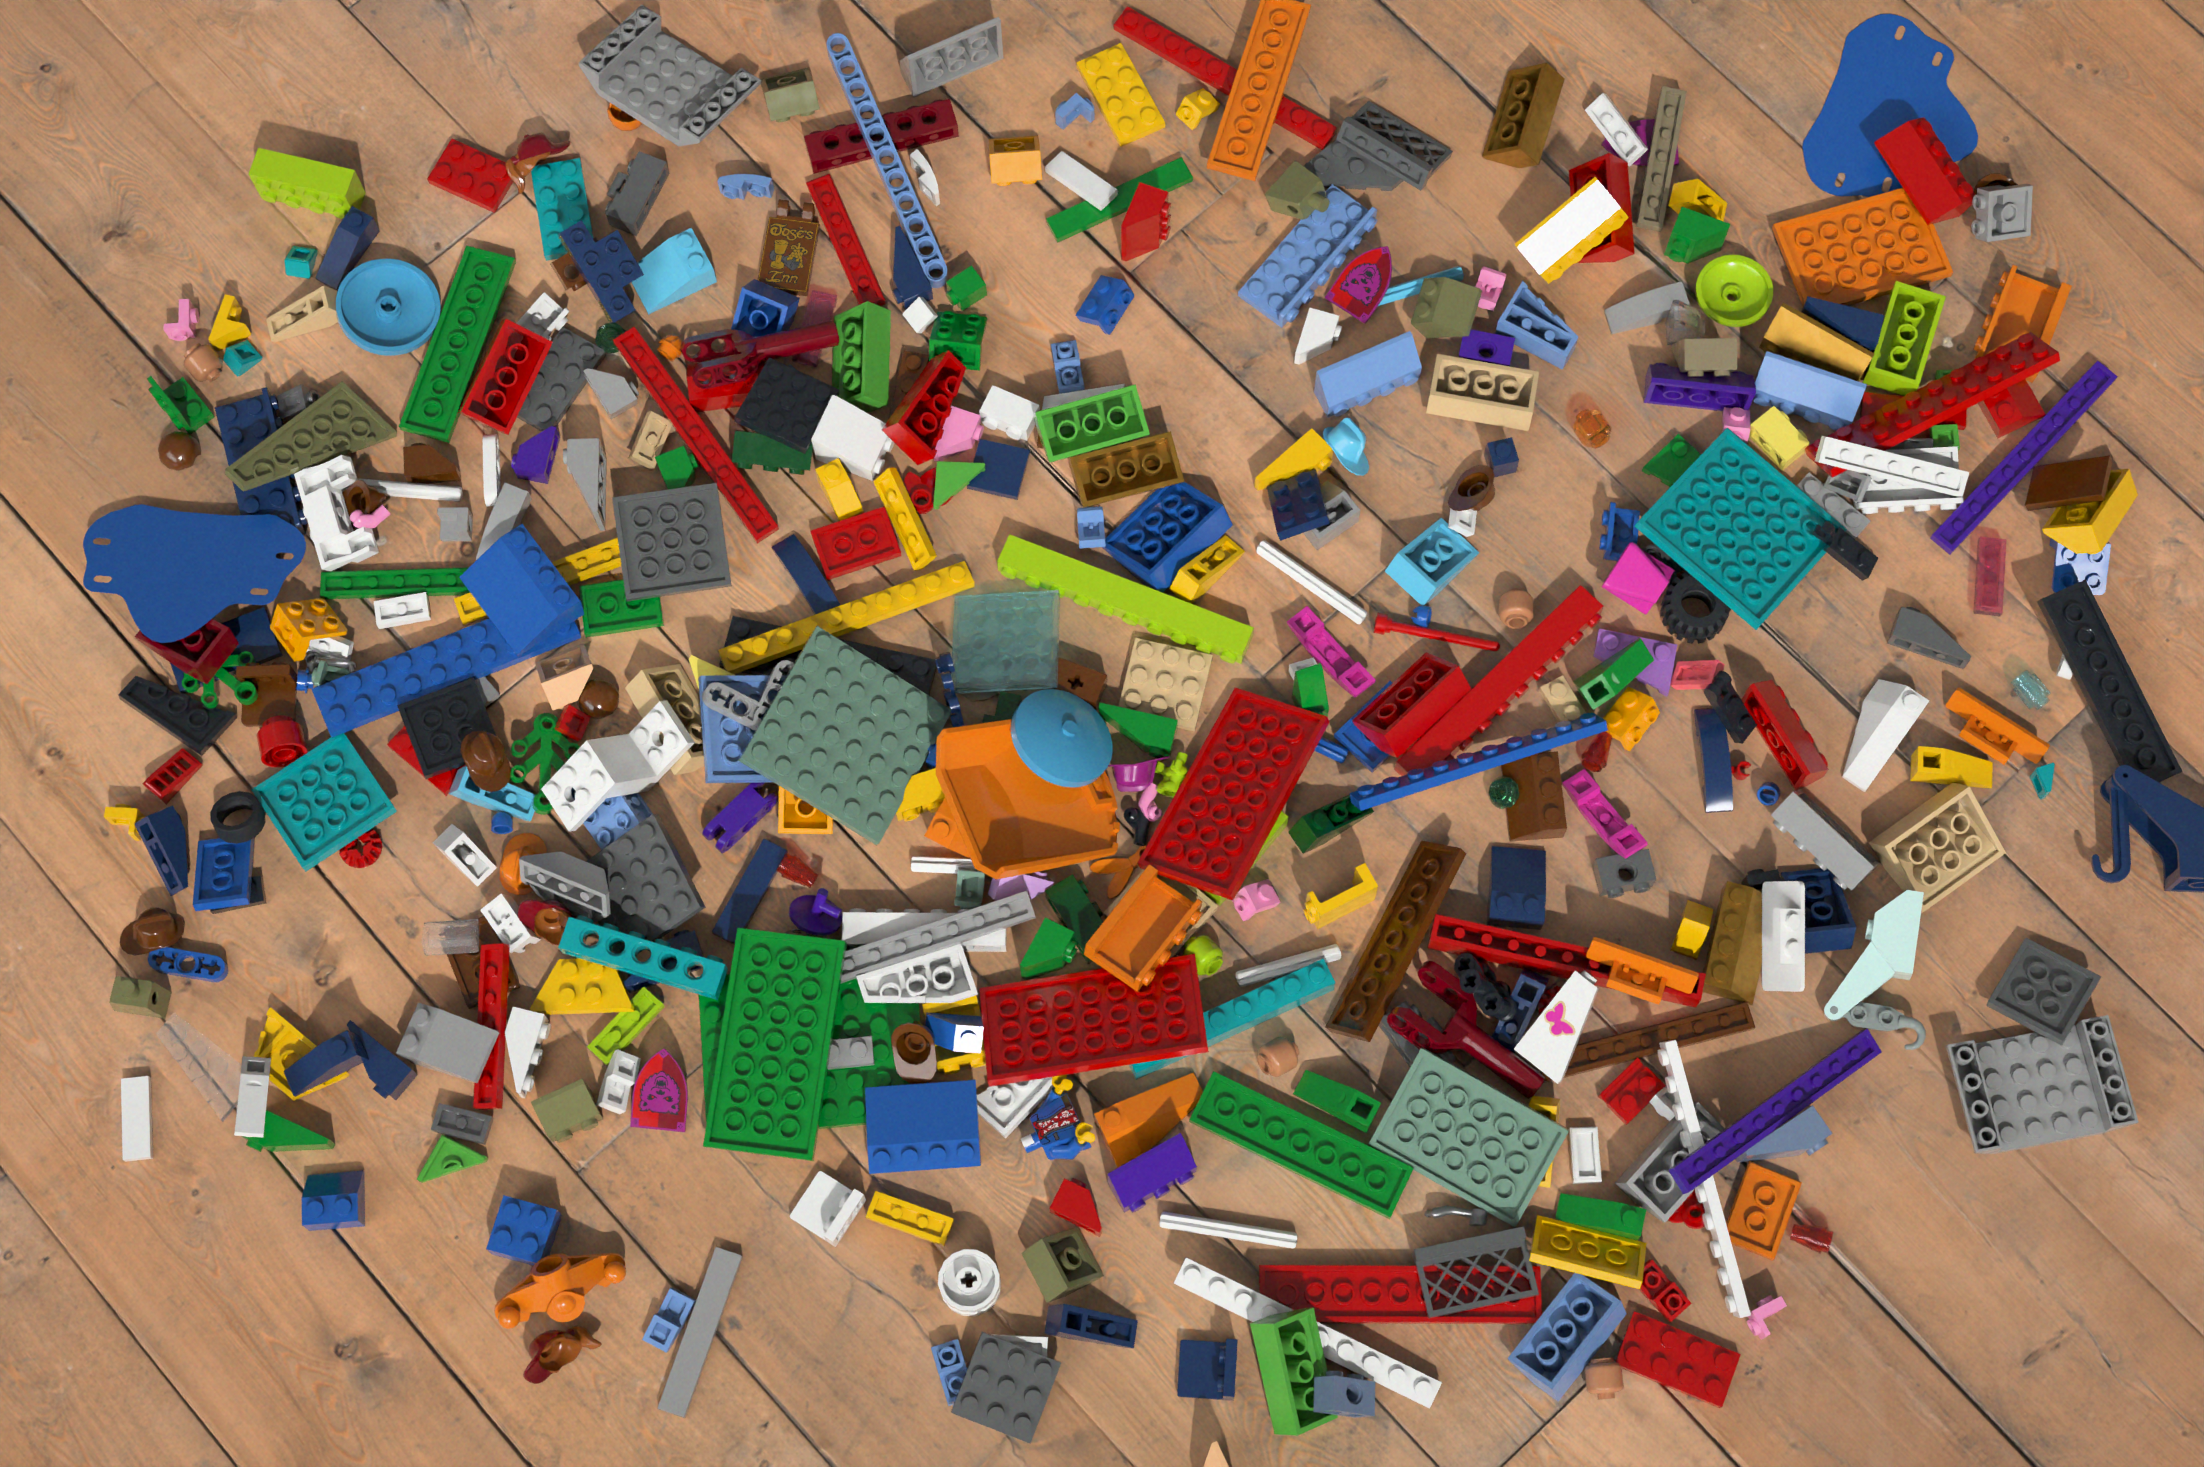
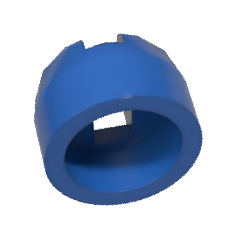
(1423, 616)
(1768, 797)
(502, 823)

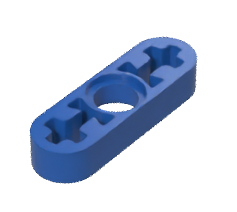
(205, 975)

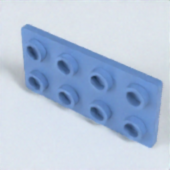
(615, 817)

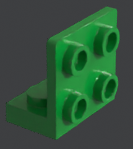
(960, 335)
(181, 404)

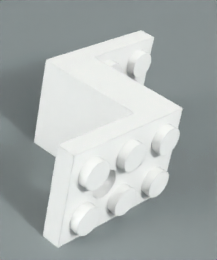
(617, 765)

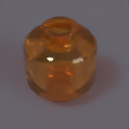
(1592, 428)

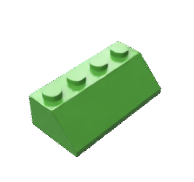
(863, 356)
(1091, 423)
(1289, 1360)

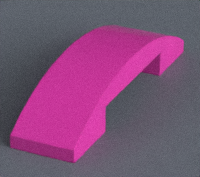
(1329, 653)
(1602, 816)

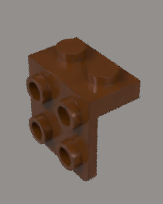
(275, 689)

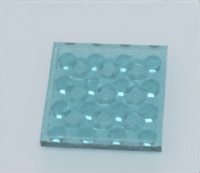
(1006, 641)

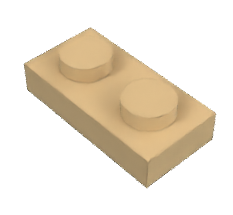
(650, 440)
(1561, 700)

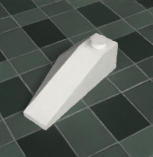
(1882, 724)
(924, 979)

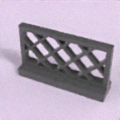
(1391, 154)
(1468, 1248)

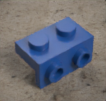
(1106, 303)
(1619, 531)

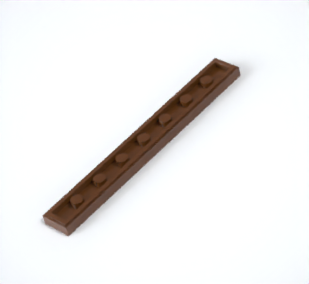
(1646, 1041)

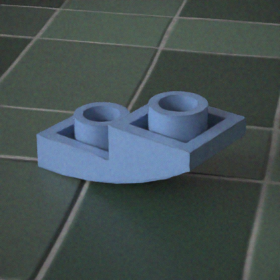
(738, 184)
(1067, 366)
(950, 1368)

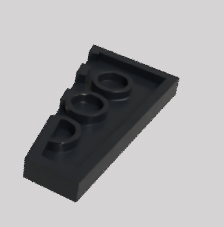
(177, 713)

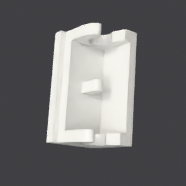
(504, 919)

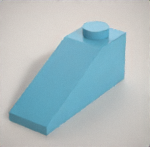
(509, 799)

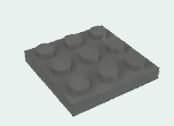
(2043, 991)
(1006, 1387)

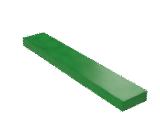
(1085, 215)
(392, 583)

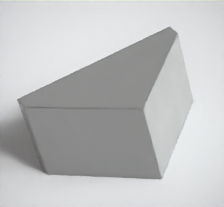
(1849, 484)

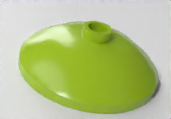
(1737, 278)

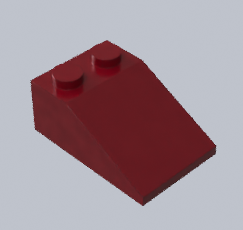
(200, 652)

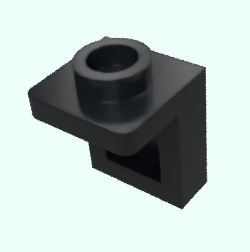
(1757, 877)

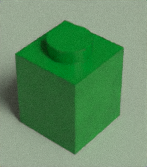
(966, 288)

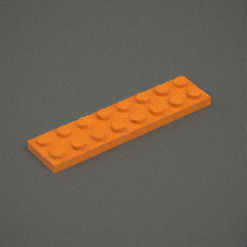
(1258, 88)

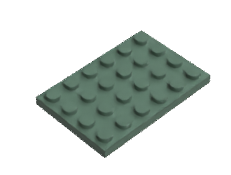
(1469, 1136)

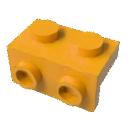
(1631, 717)

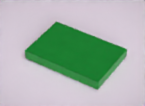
(610, 613)

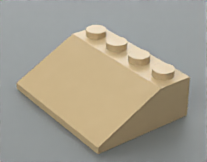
(1939, 845)

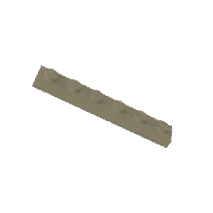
(1661, 159)

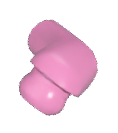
(369, 520)
(1147, 804)

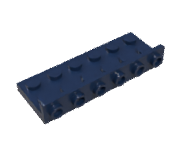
(244, 427)

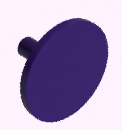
(815, 914)

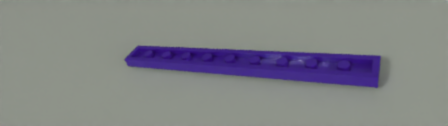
(2023, 457)
(1774, 1111)

